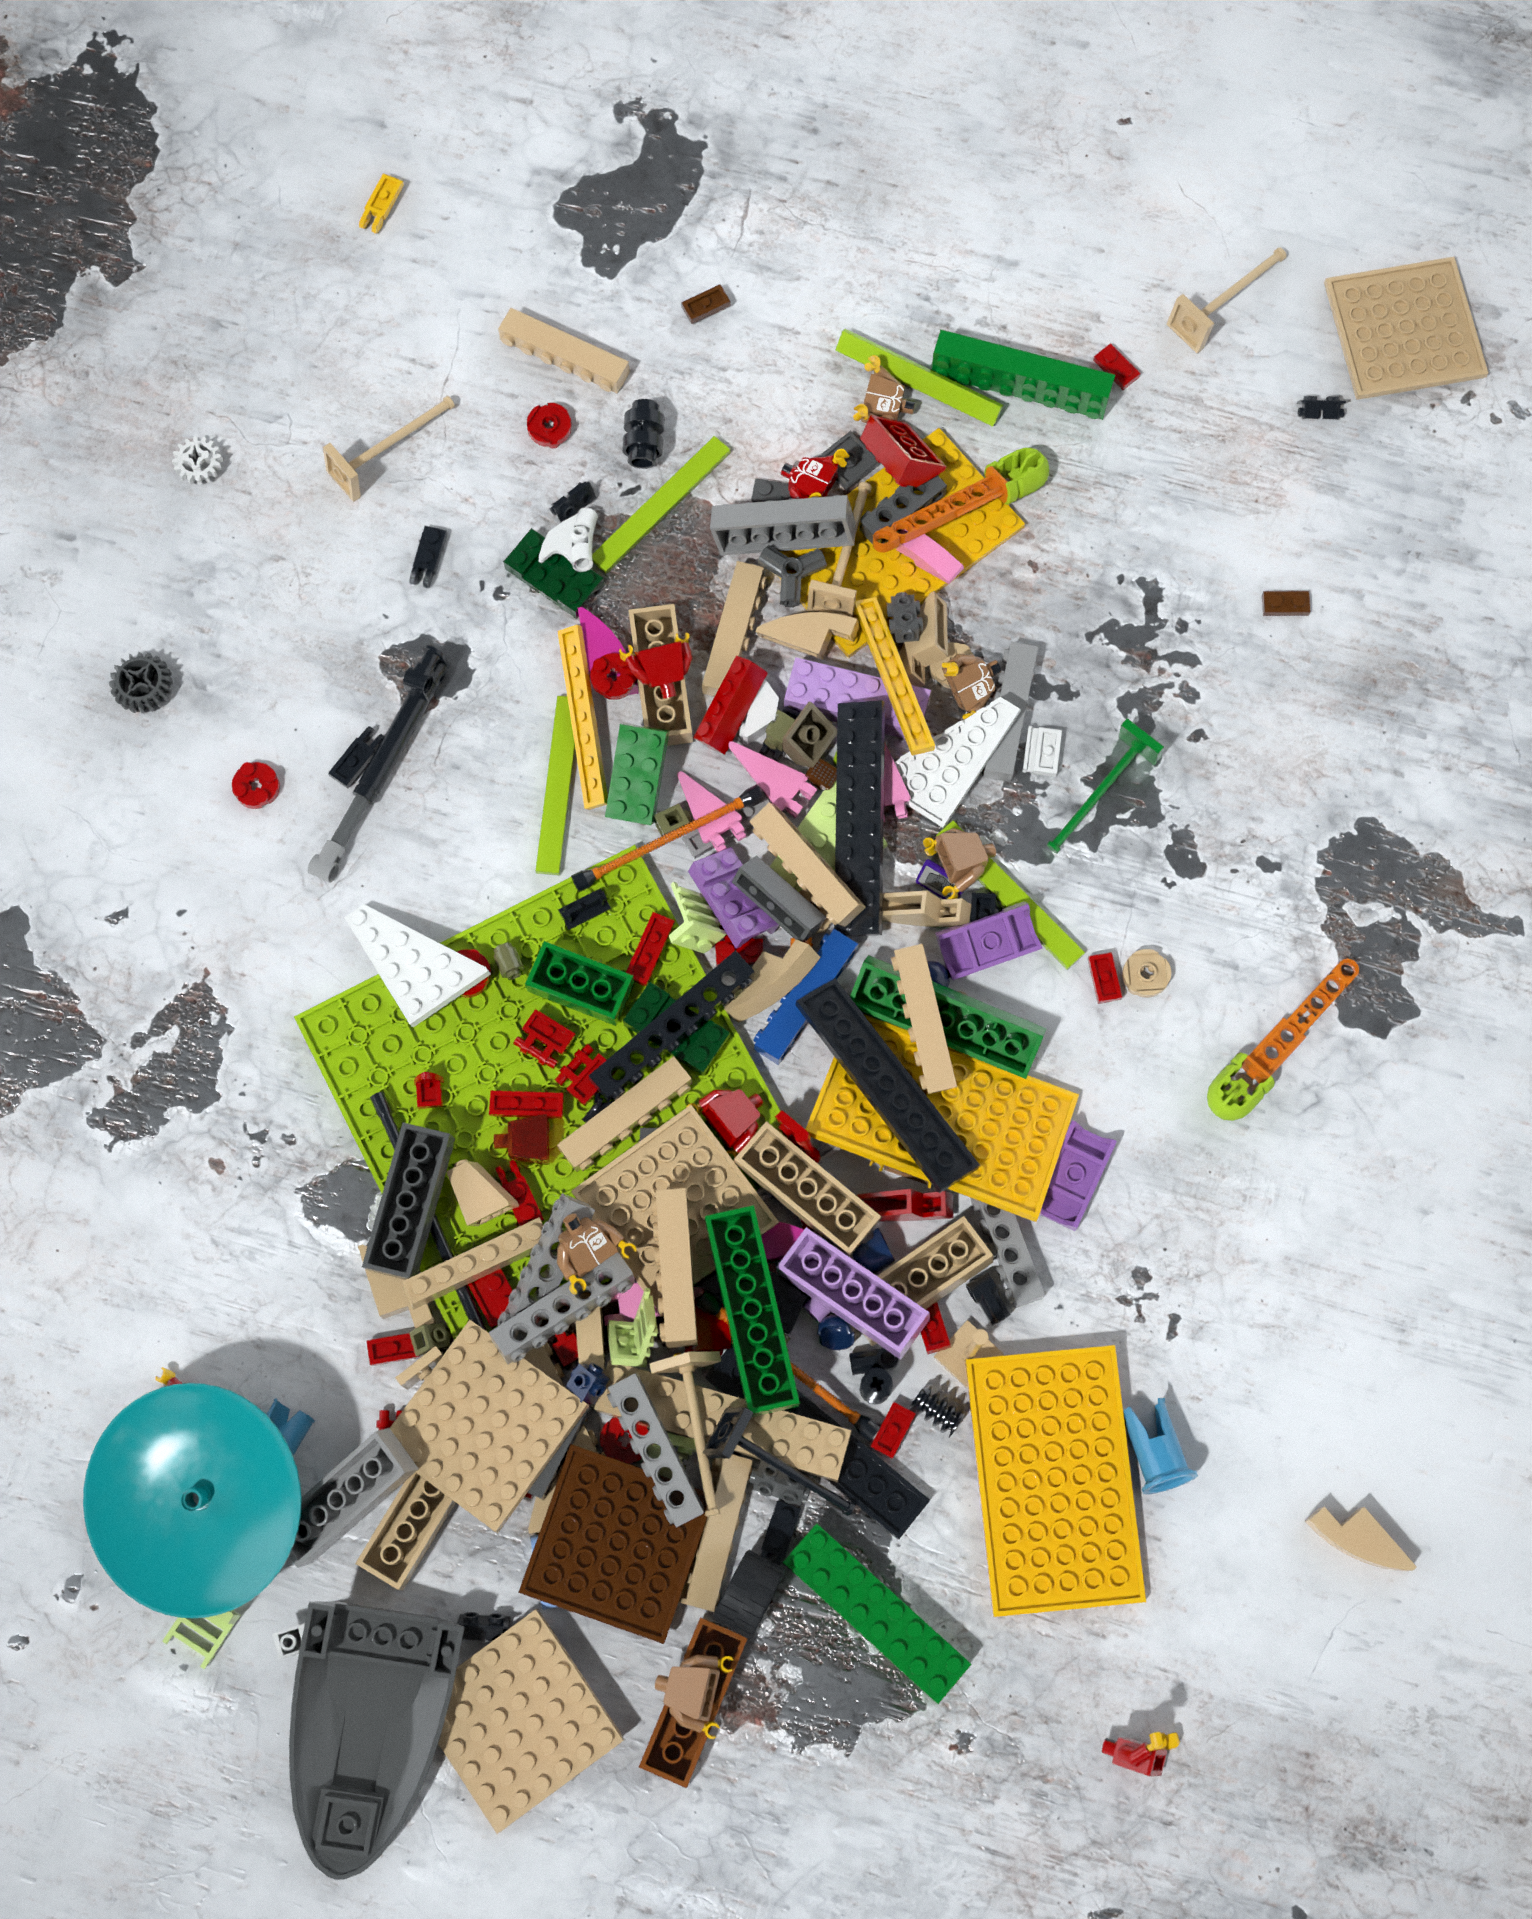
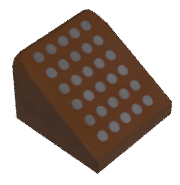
(822, 775)

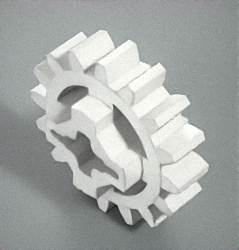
(206, 463)

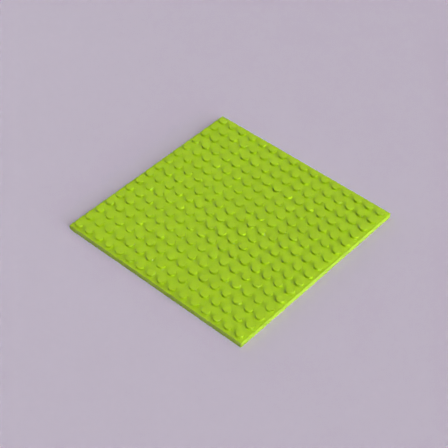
(371, 1048)

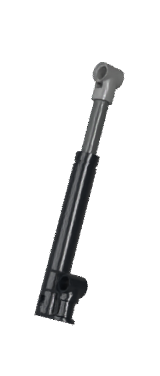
(421, 685)

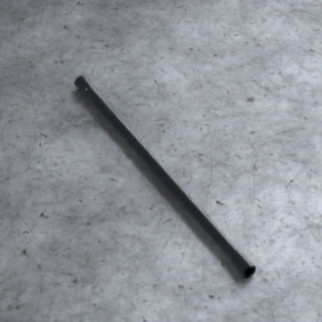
(385, 1114)

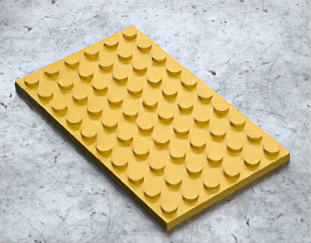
(891, 572)
(1001, 1118)
(1054, 1481)

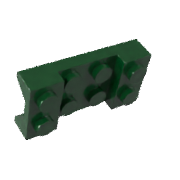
(554, 576)
(693, 1051)

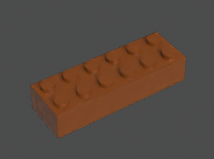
(676, 1749)

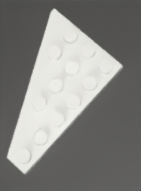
(944, 776)
(413, 967)

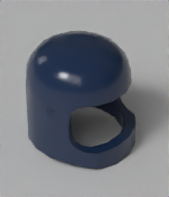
(874, 1254)

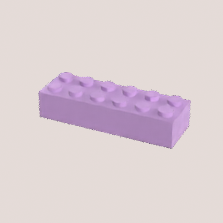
(832, 685)
(853, 1293)

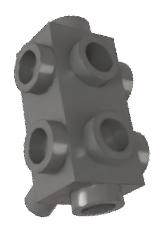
(904, 621)
(775, 1483)

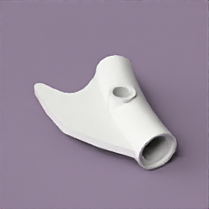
(572, 540)

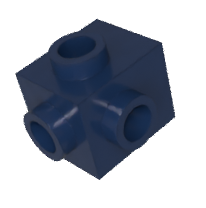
(587, 1382)

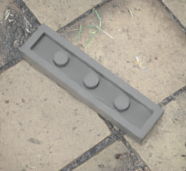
(697, 847)

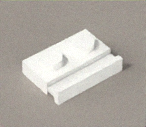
(1042, 751)

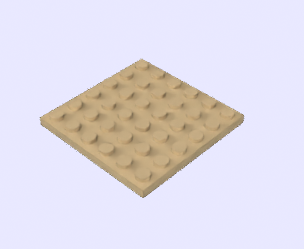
(1405, 328)
(671, 1157)
(485, 1426)
(522, 1722)

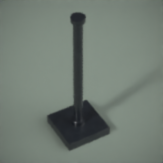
(729, 1435)

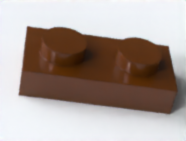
(705, 304)
(1285, 603)

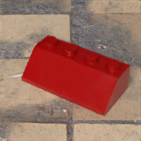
(901, 451)

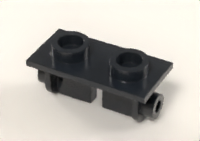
(1312, 406)
(578, 498)
(584, 909)
(493, 1624)

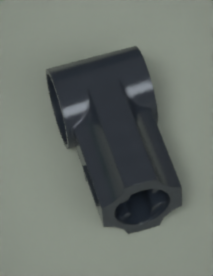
(984, 1292)
(864, 1361)

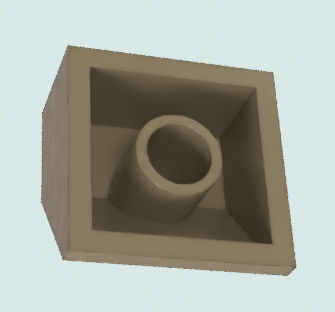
(808, 736)

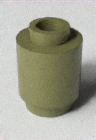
(508, 961)

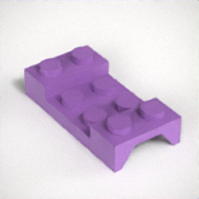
(733, 909)
(988, 941)
(1076, 1175)

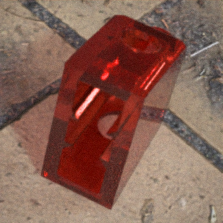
(526, 1140)

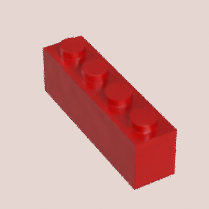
(730, 704)

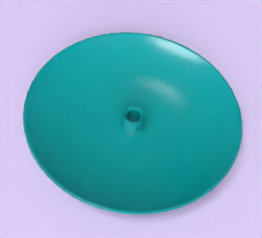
(143, 1510)

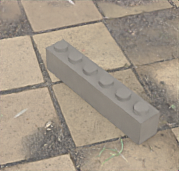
(1015, 689)

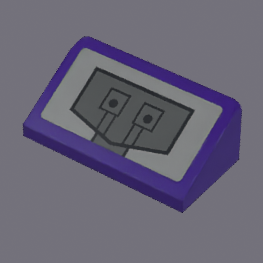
(935, 879)

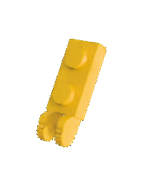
(381, 202)

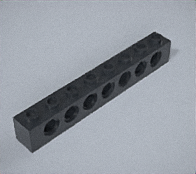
(732, 966)

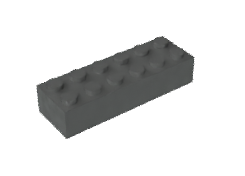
(408, 1202)

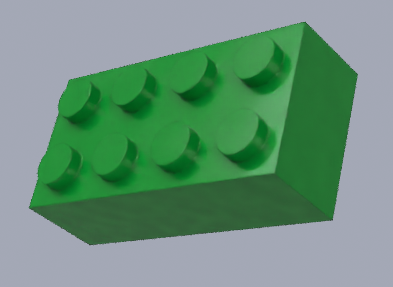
(637, 773)
(579, 983)

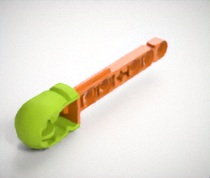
(1024, 467)
(1261, 1067)

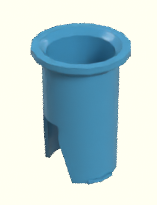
(294, 1429)
(1161, 1456)

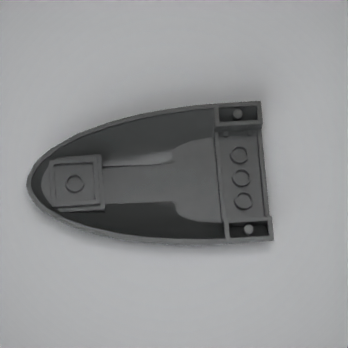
(365, 1726)

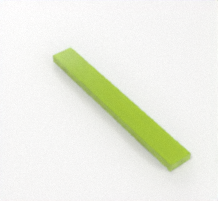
(921, 378)
(660, 504)
(556, 792)
(1009, 894)

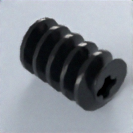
(878, 1376)
(938, 1410)

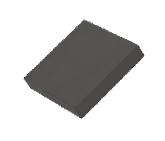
(859, 463)

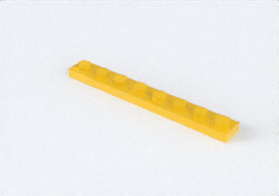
(894, 676)
(583, 717)

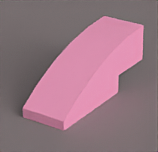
(931, 557)

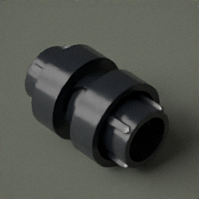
(643, 437)

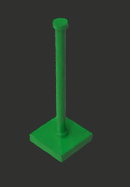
(1139, 743)

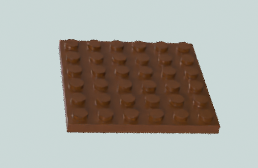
(611, 1547)

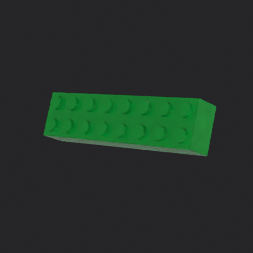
(1022, 374)
(967, 1022)
(751, 1311)
(877, 1614)

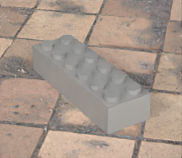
(783, 525)
(350, 1494)

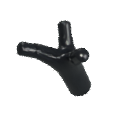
(597, 1107)

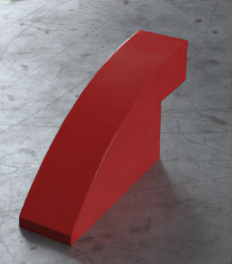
(909, 1205)

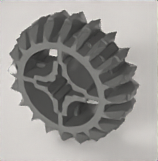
(147, 668)

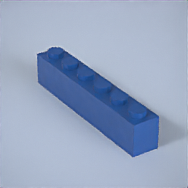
(788, 1021)

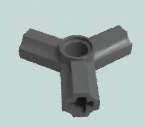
(791, 583)

